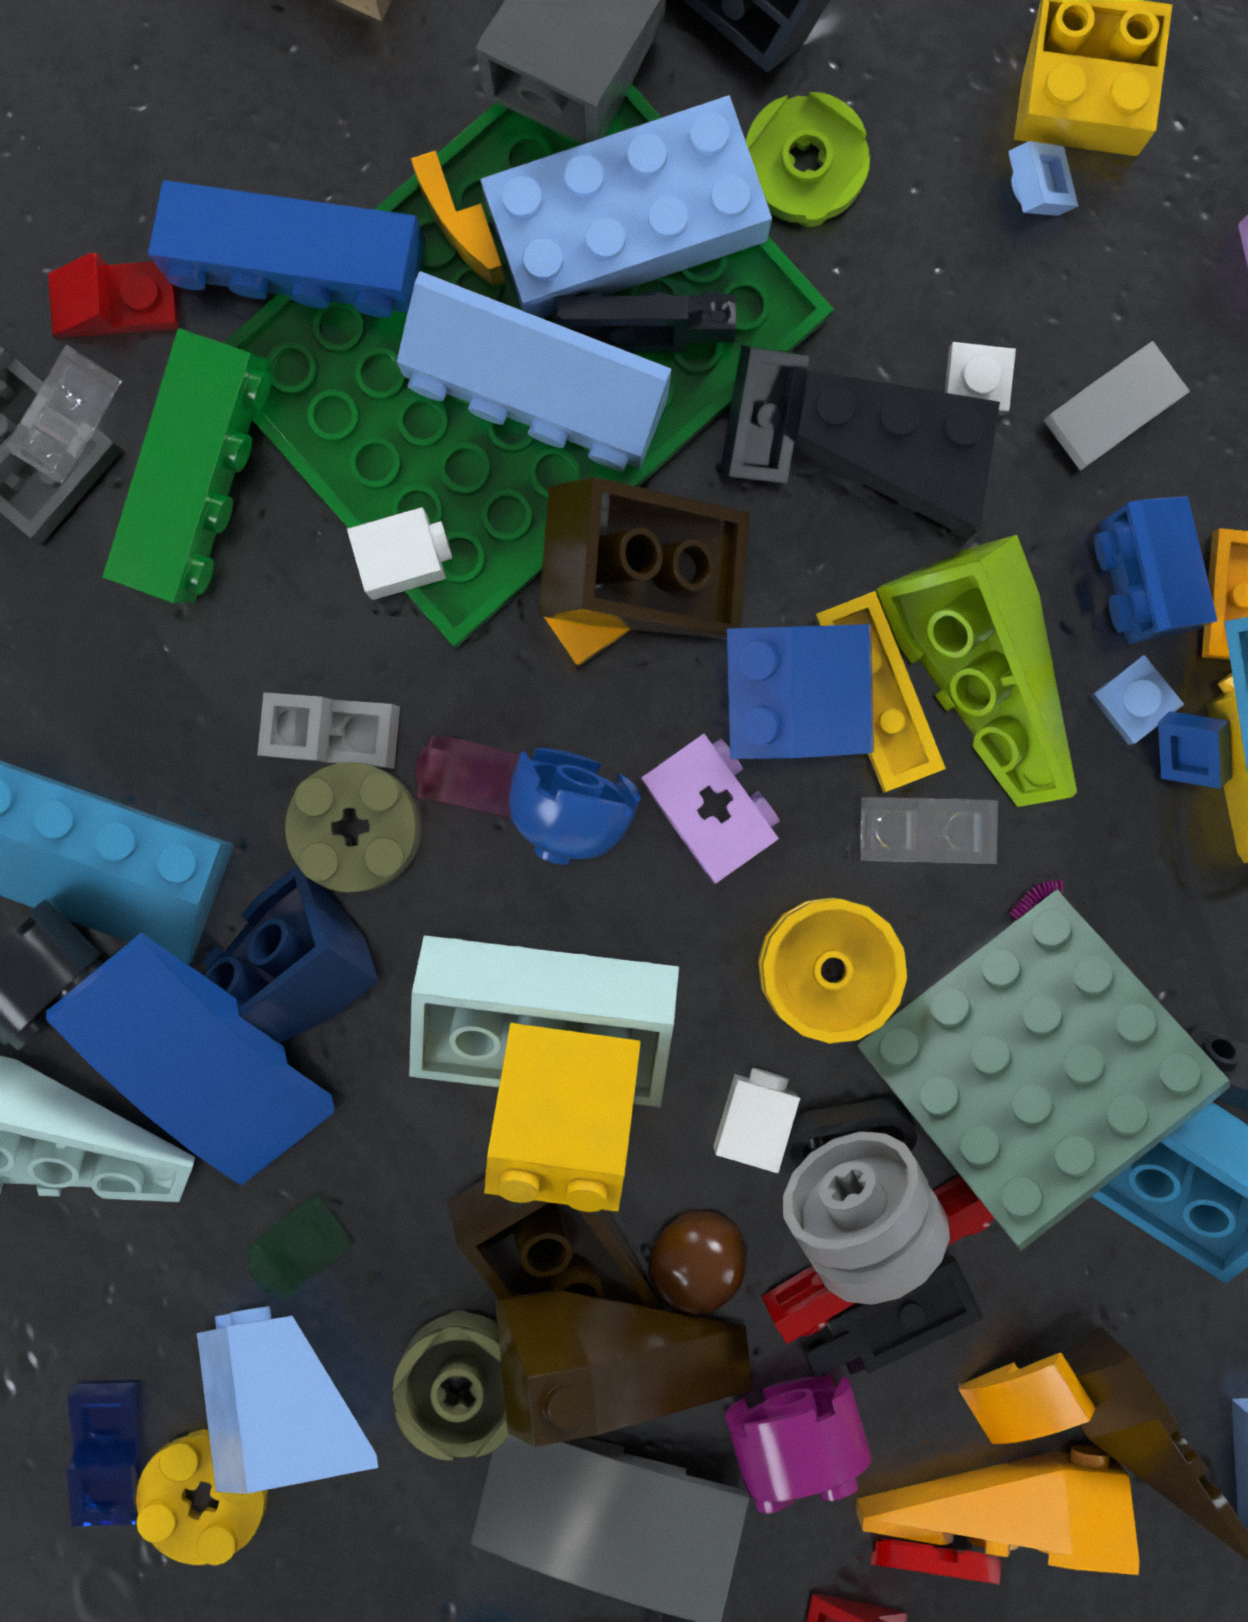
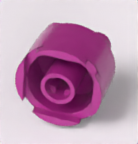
(799, 1442)

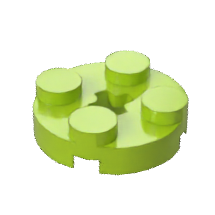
(843, 154)

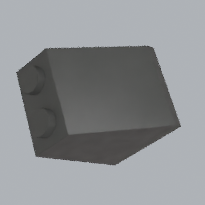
(567, 59)

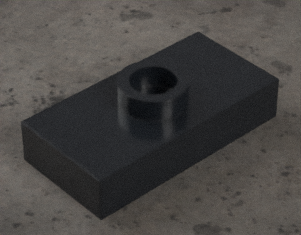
(764, 414)

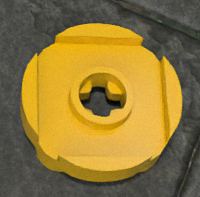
(168, 1516)

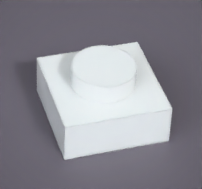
(981, 373)

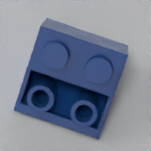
(1155, 569)

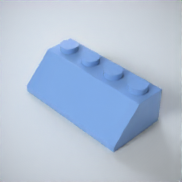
(531, 373)

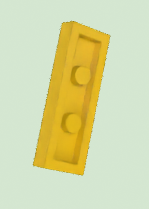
(901, 733)

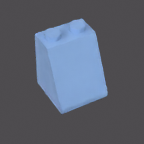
(273, 1407)

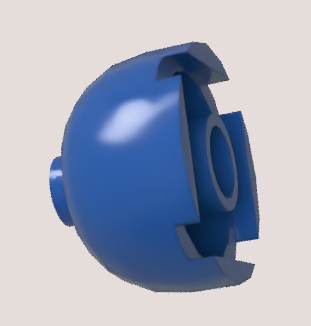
(568, 807)

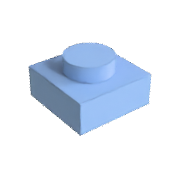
(1042, 179)
(1136, 700)

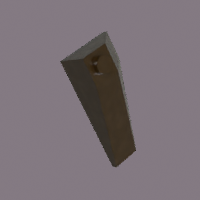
(605, 1364)
(1145, 1438)

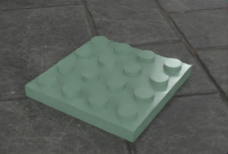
(1042, 1068)

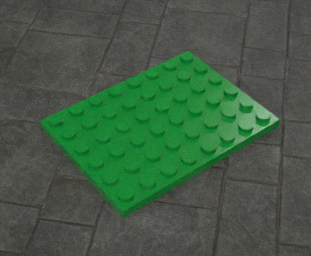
(386, 450)

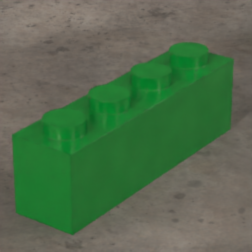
(188, 468)

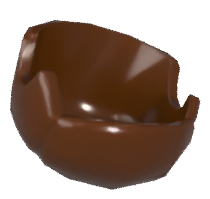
(698, 1262)

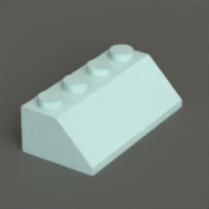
(474, 990)

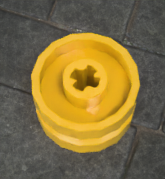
(866, 988)

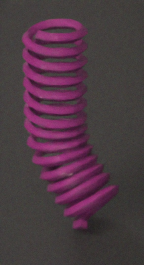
(1047, 889)

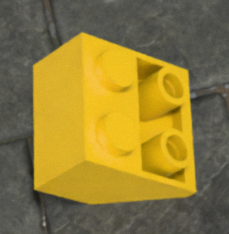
(1094, 74)

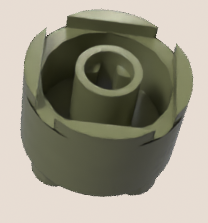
(327, 801)
(425, 1408)

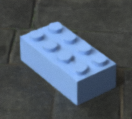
(628, 207)

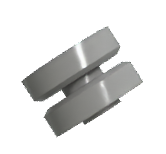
(866, 1217)

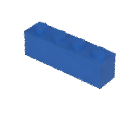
(286, 248)

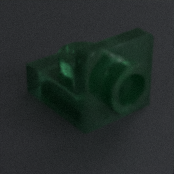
(296, 1248)

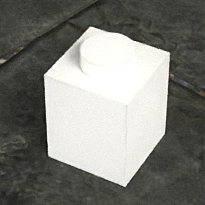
(399, 552)
(757, 1120)

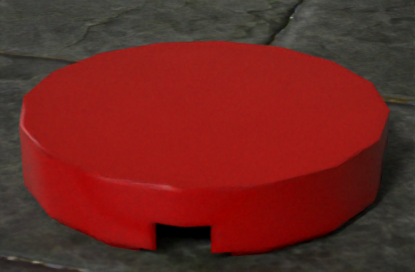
(936, 1560)

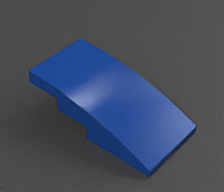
(189, 1059)

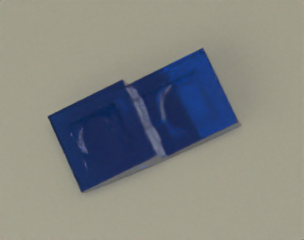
(105, 1454)

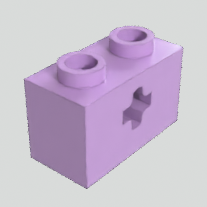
(677, 790)

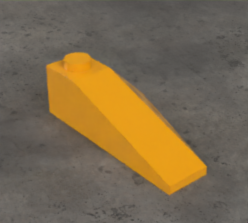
(1052, 1502)

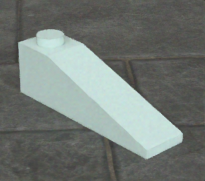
(67, 1140)

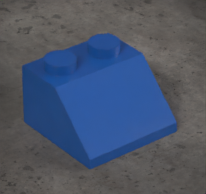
(800, 691)

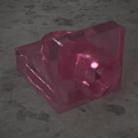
(466, 775)

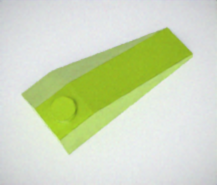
(987, 649)

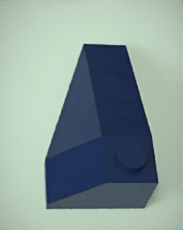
(293, 959)

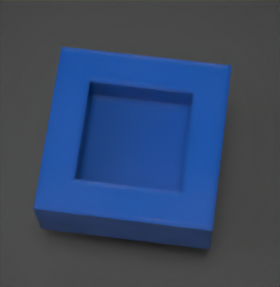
(1195, 749)

